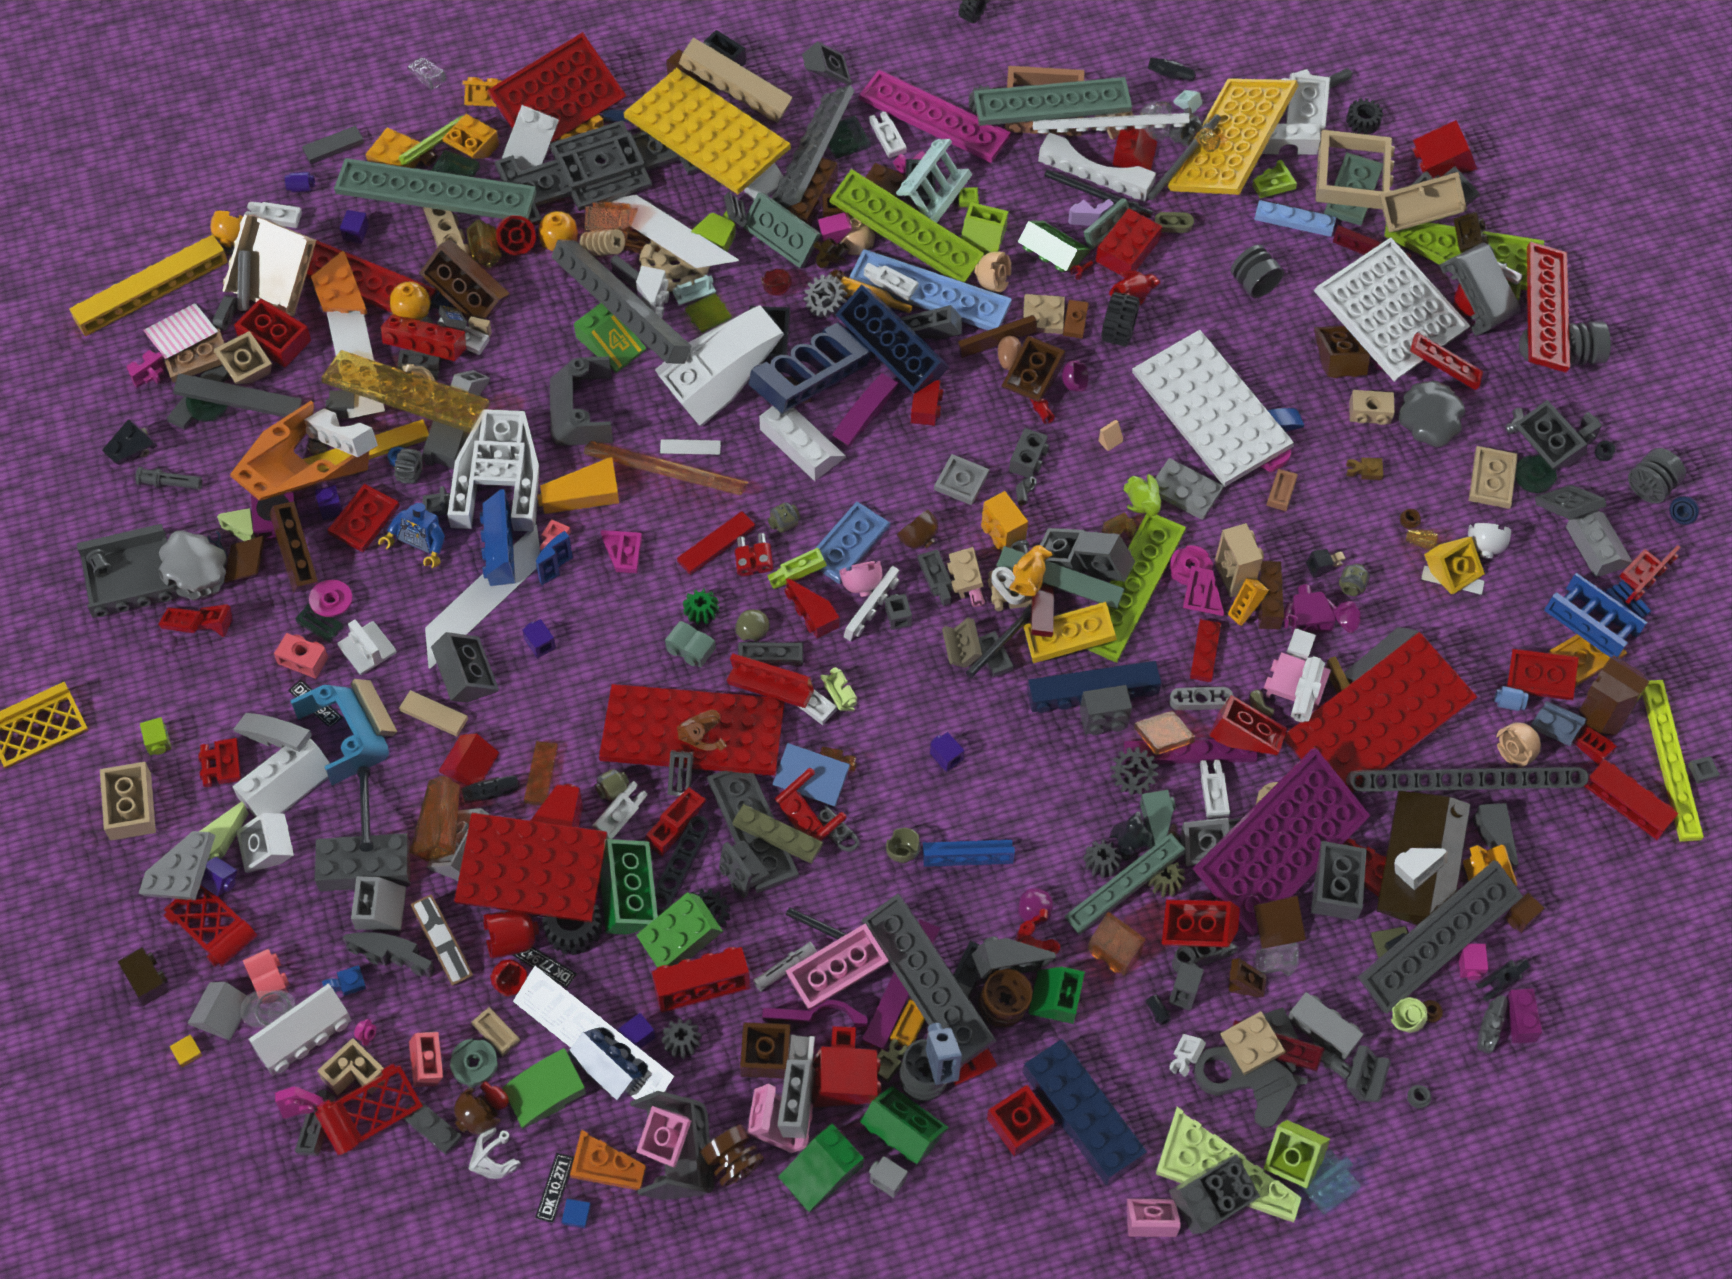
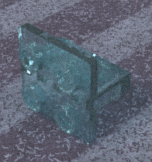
(1332, 1183)

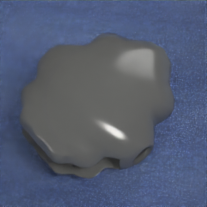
(1432, 413)

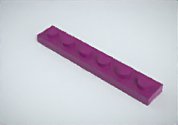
(1194, 753)

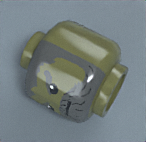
(784, 517)
(1354, 579)
(611, 784)

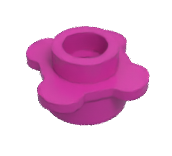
(365, 1031)

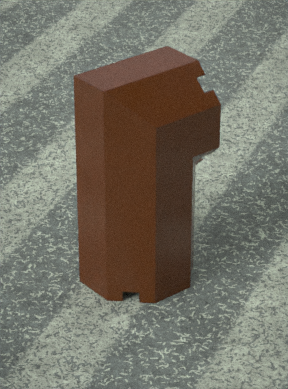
(1613, 696)

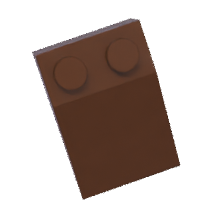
(1341, 352)
(1034, 369)

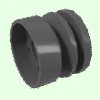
(1257, 271)
(1589, 343)
(1657, 475)
(911, 1073)

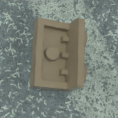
(962, 643)

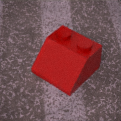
(1134, 149)

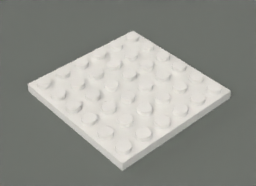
(1387, 303)

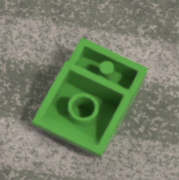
(544, 1088)

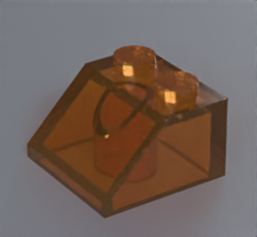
(1116, 944)

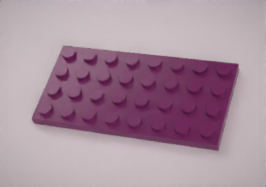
(1281, 838)

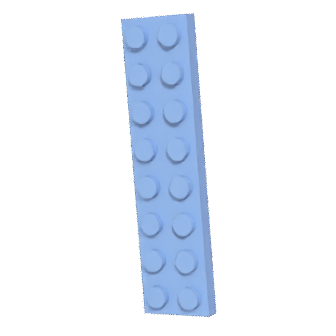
(935, 291)

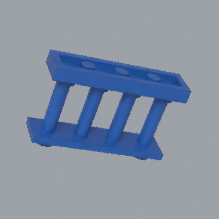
(1588, 627)

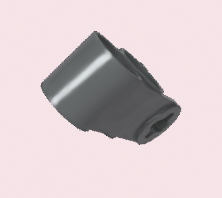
(1194, 956)

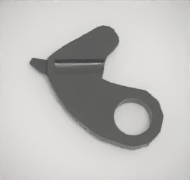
(1270, 1084)

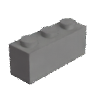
(1325, 1026)
(796, 1098)

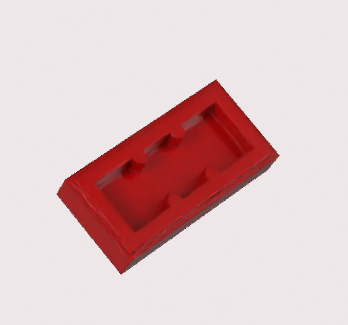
(181, 620)

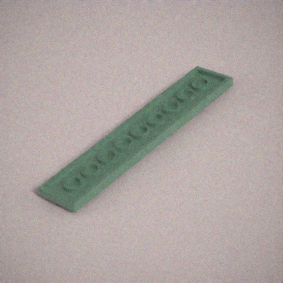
(434, 189)

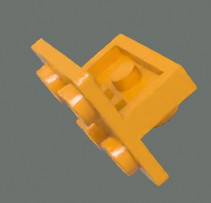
(476, 91)
(1482, 858)

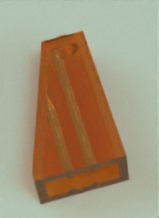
(437, 820)

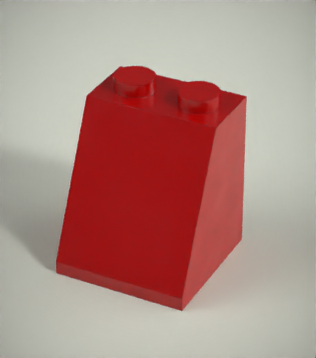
(1443, 150)
(561, 807)
(845, 1076)

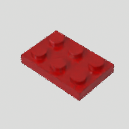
(363, 518)
(1543, 674)

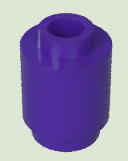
(299, 182)

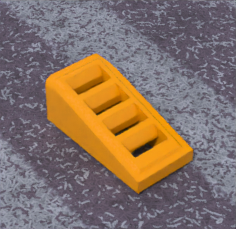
(1251, 594)

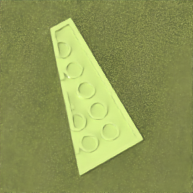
(1194, 1149)

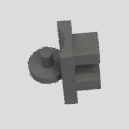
(1186, 133)

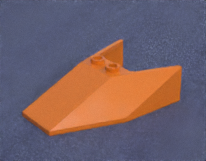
(275, 470)

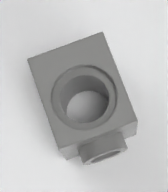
(887, 1176)

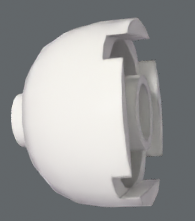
(1489, 539)

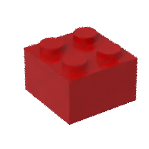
(1020, 1120)

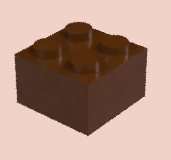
(764, 1050)

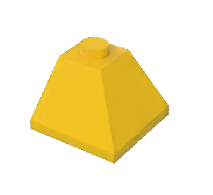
(1455, 564)

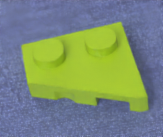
(1274, 181)

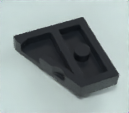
(128, 443)

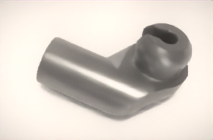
(1517, 415)

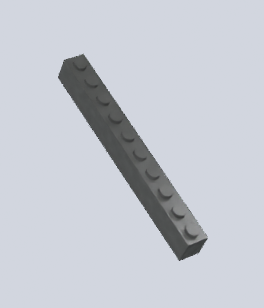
(621, 302)

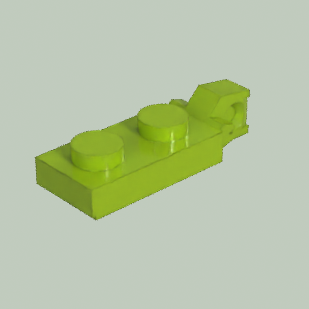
(797, 568)

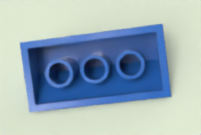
(498, 540)

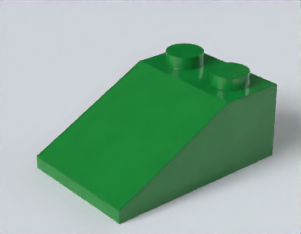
(821, 1168)

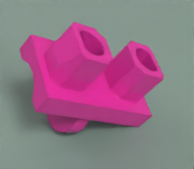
(148, 370)

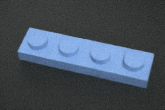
(1295, 218)

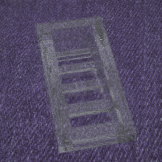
(431, 82)

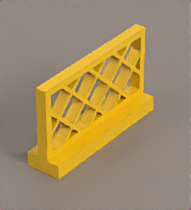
(32, 706)

